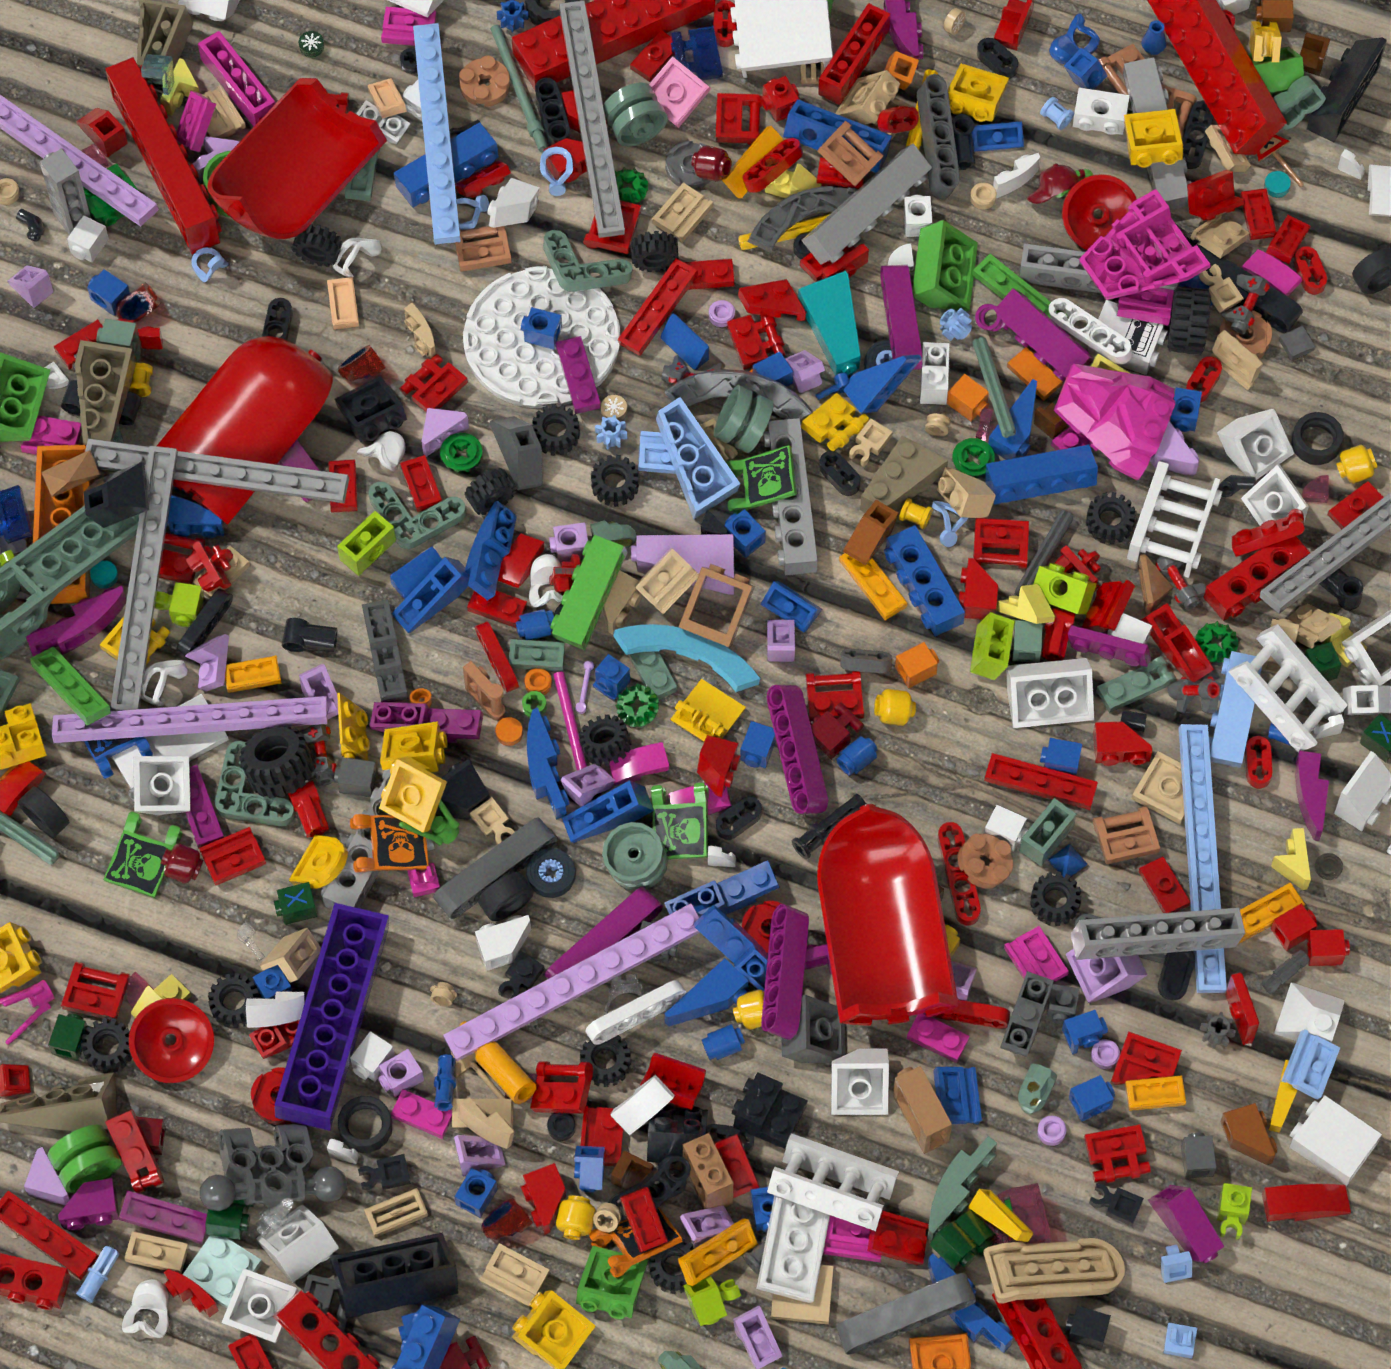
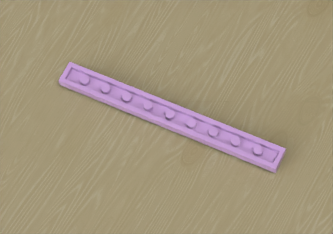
(92, 174)
(192, 719)
(572, 982)

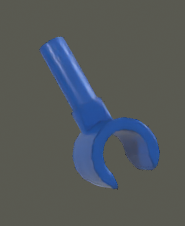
(841, 381)

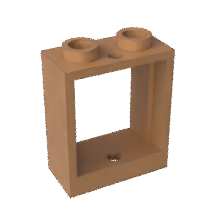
(709, 632)
(922, 1109)
(709, 1171)

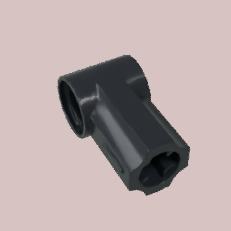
(964, 141)
(1338, 584)
(301, 635)

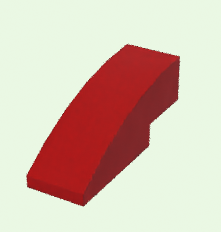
(1177, 643)
(1305, 1201)

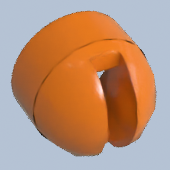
(421, 693)

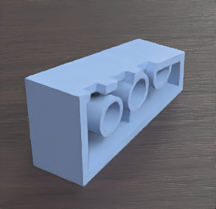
(697, 463)
(1232, 718)

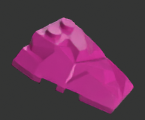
(1142, 251)
(1117, 413)

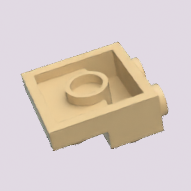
(869, 97)

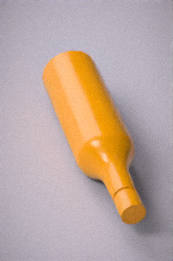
(505, 1071)

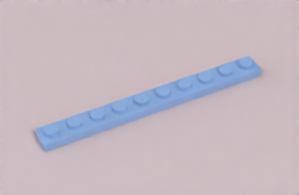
(436, 134)
(1201, 847)

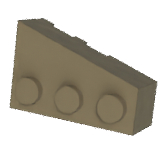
(162, 30)
(903, 475)

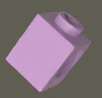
(572, 532)
(404, 1062)

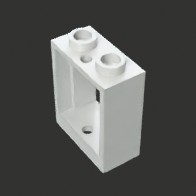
(1356, 653)

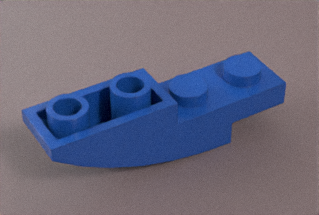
(192, 519)
(489, 548)
(542, 760)
(730, 893)
(735, 944)
(974, 1318)

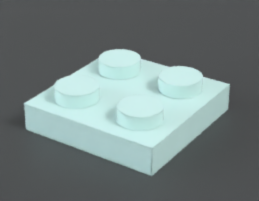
(220, 1266)

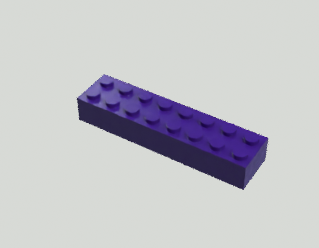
(332, 1017)

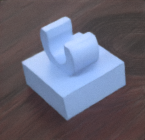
(1176, 1265)
(1180, 1340)

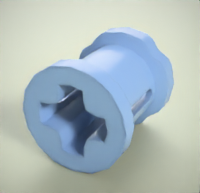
(1057, 113)

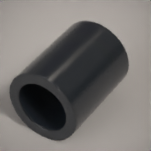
(1134, 720)

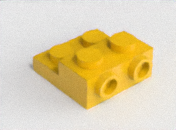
(976, 92)
(1153, 137)
(419, 741)
(412, 793)
(17, 959)
(552, 1329)

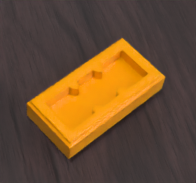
(252, 674)
(1155, 1093)

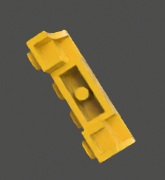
(20, 737)

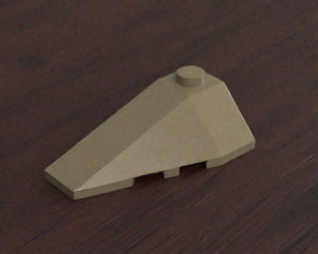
(103, 385)
(66, 1109)

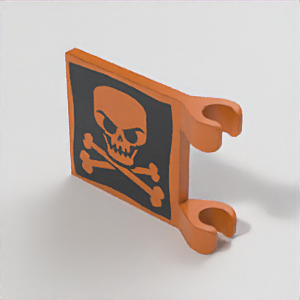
(391, 845)
(627, 1244)

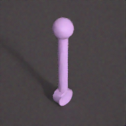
(581, 706)

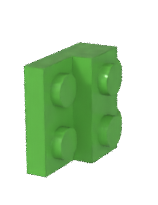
(604, 1291)

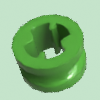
(529, 697)

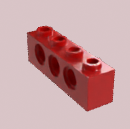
(854, 54)
(1220, 593)
(53, 1278)
(291, 1317)
(1038, 1334)

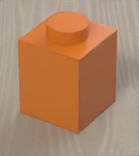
(902, 68)
(968, 397)
(917, 664)

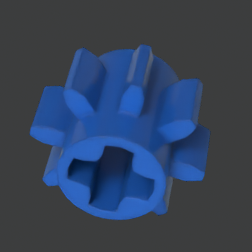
(512, 15)

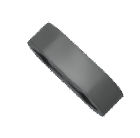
(866, 660)

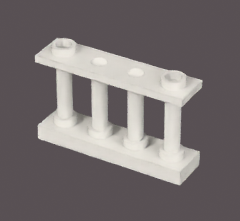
(1155, 502)
(1302, 673)
(838, 1166)

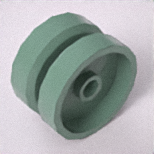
(634, 114)
(743, 418)
(628, 842)

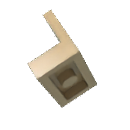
(293, 954)

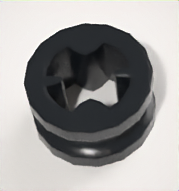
(405, 64)

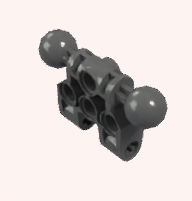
(257, 1177)

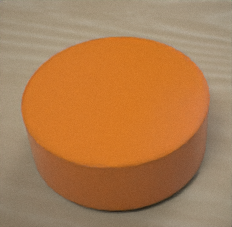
(538, 680)
(509, 731)

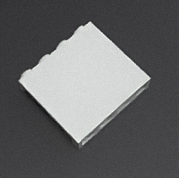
(781, 33)

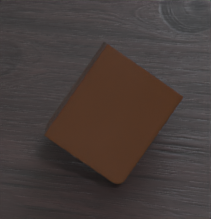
(1314, 53)
(1049, 421)
(630, 1170)

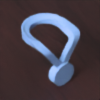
(556, 187)
(481, 204)
(215, 263)
(948, 536)

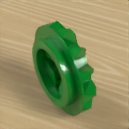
(639, 185)
(460, 442)
(974, 447)
(1212, 651)
(645, 713)

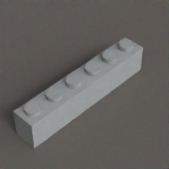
(1146, 95)
(867, 204)

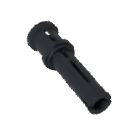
(817, 831)

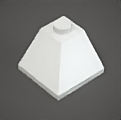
(1256, 443)
(1309, 1011)
(860, 1083)

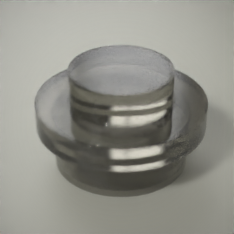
(1328, 866)

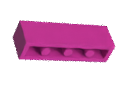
(235, 77)

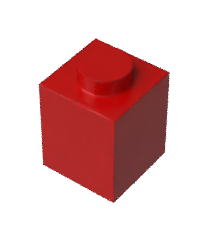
(1294, 926)
(1327, 947)

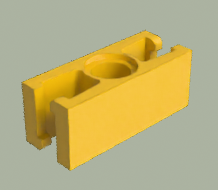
(1265, 41)

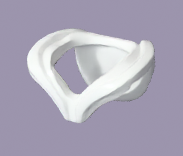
(368, 246)
(387, 448)
(540, 572)
(173, 668)
(152, 1296)

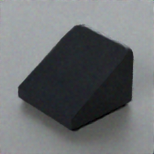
(711, 525)

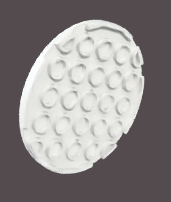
(528, 372)

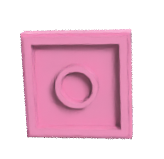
(678, 91)

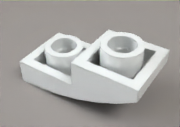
(392, 127)
(1023, 171)
(1380, 190)
(271, 1012)
(642, 1105)

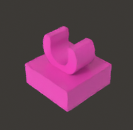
(423, 881)

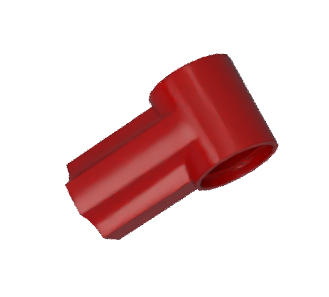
(1057, 635)
(307, 805)

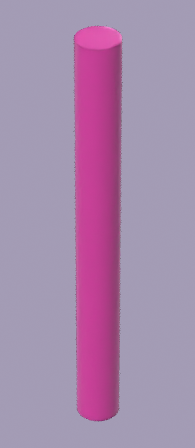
(569, 719)

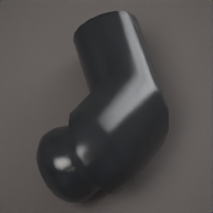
(34, 224)
(1234, 483)

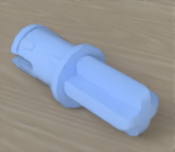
(98, 1274)

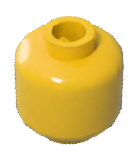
(1357, 464)
(894, 707)
(750, 1009)
(575, 1217)

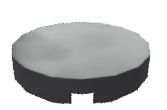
(679, 165)

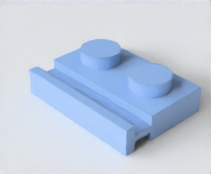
(654, 454)
(1310, 1064)

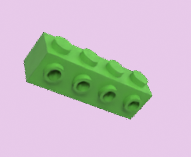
(589, 591)

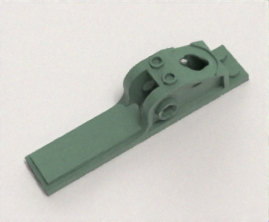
(50, 567)

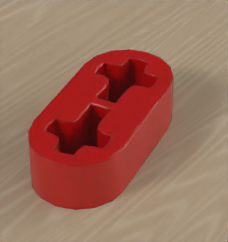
(720, 23)
(897, 115)
(1315, 268)
(1208, 381)
(1264, 761)

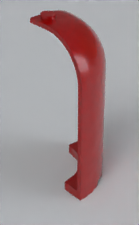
(293, 162)
(250, 413)
(883, 920)

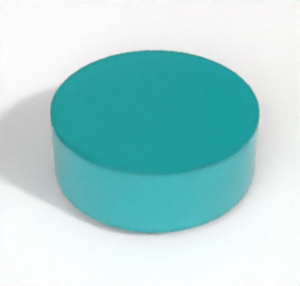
(1277, 184)
(104, 574)

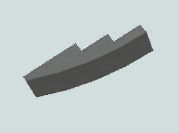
(385, 651)

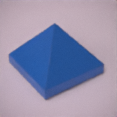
(1067, 861)

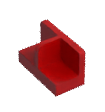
(1013, 23)

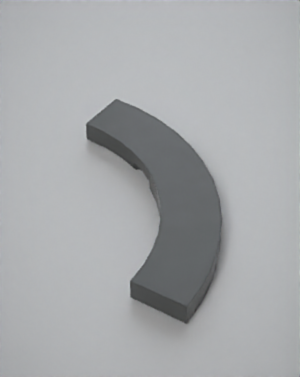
(795, 209)
(721, 383)

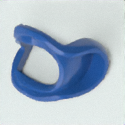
(1064, 47)

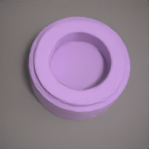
(721, 312)
(1105, 1054)
(1051, 1130)

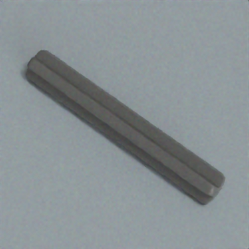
(1046, 549)

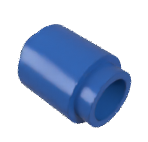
(535, 624)
(857, 756)
(723, 1042)

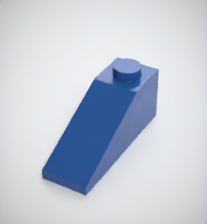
(873, 386)
(1021, 414)
(433, 594)
(608, 811)
(710, 995)

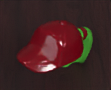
(1057, 182)

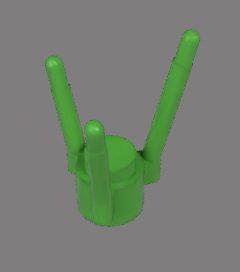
(443, 828)

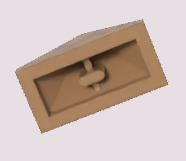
(71, 473)
(1153, 584)

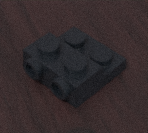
(371, 409)
(768, 1110)

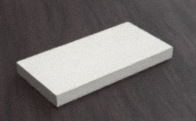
(171, 745)
(793, 1250)

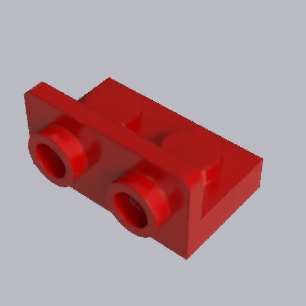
(1213, 196)

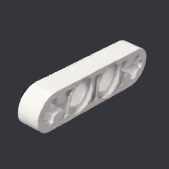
(1093, 328)
(635, 1012)

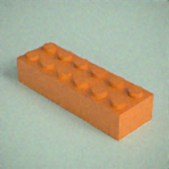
(52, 511)

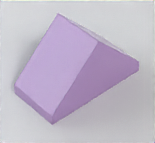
(32, 284)
(439, 426)
(317, 683)
(963, 979)
(477, 1154)
(43, 1180)

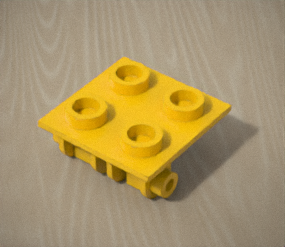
(707, 712)
(352, 729)

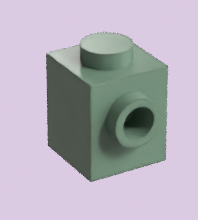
(1027, 641)

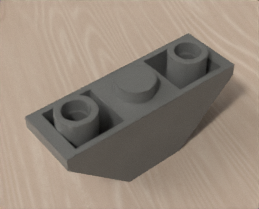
(520, 450)
(1027, 1014)

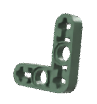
(577, 276)
(415, 524)
(242, 800)

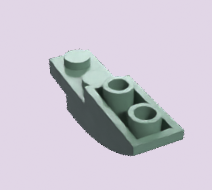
(951, 1193)

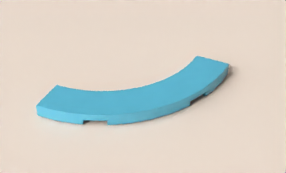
(685, 643)

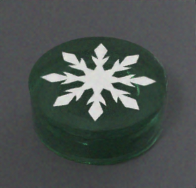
(311, 44)

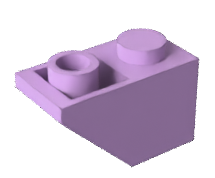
(1176, 453)

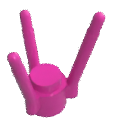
(37, 995)

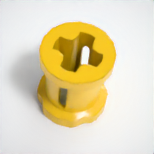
(141, 379)
(915, 513)

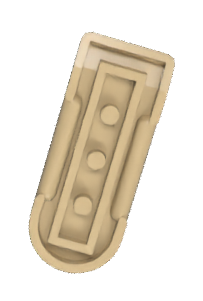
(1053, 1269)

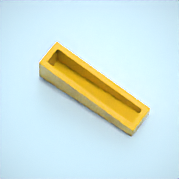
(1283, 1102)
(997, 1213)

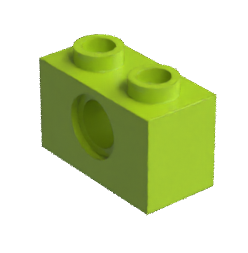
(366, 543)
(1079, 591)

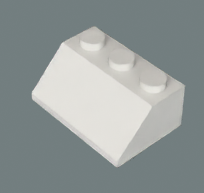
(1050, 692)

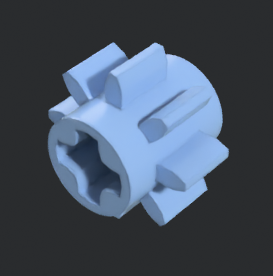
(955, 324)
(611, 432)

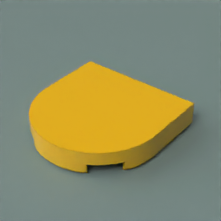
(320, 862)

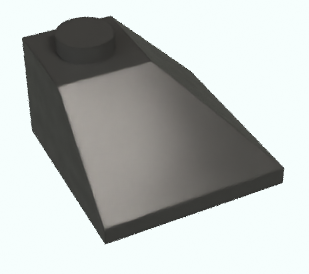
(819, 1034)

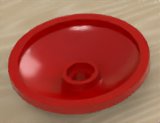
(1092, 193)
(175, 1061)

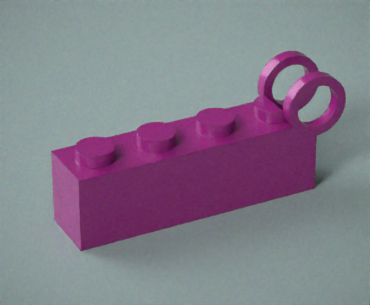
(1037, 330)

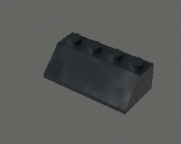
(1346, 87)
(394, 1275)

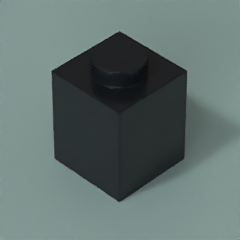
(1088, 1327)

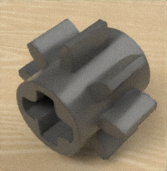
(1217, 1038)

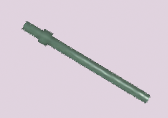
(534, 126)

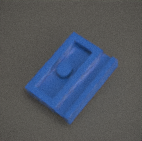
(958, 1093)

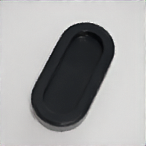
(1176, 974)

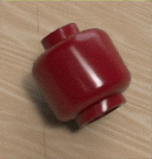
(711, 163)
(181, 863)

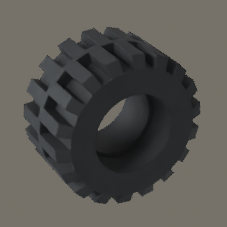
(1189, 320)
(277, 761)

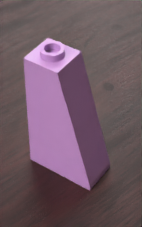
(695, 549)

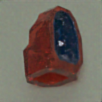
(138, 303)
(361, 365)
(506, 1220)

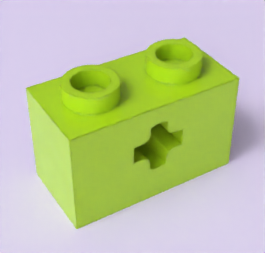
(992, 646)

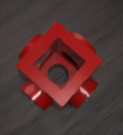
(779, 97)

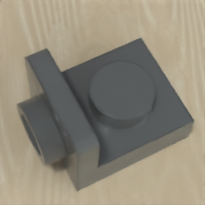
(1062, 1003)

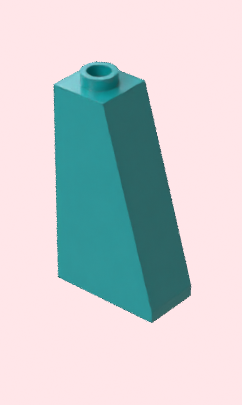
(833, 321)

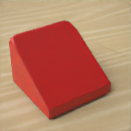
(14, 1080)

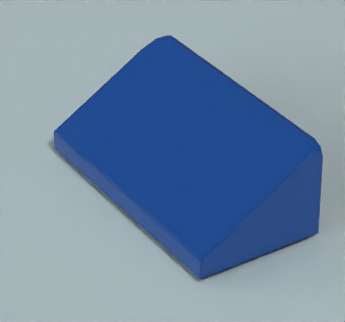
(997, 136)
(685, 342)
(414, 572)
(791, 606)

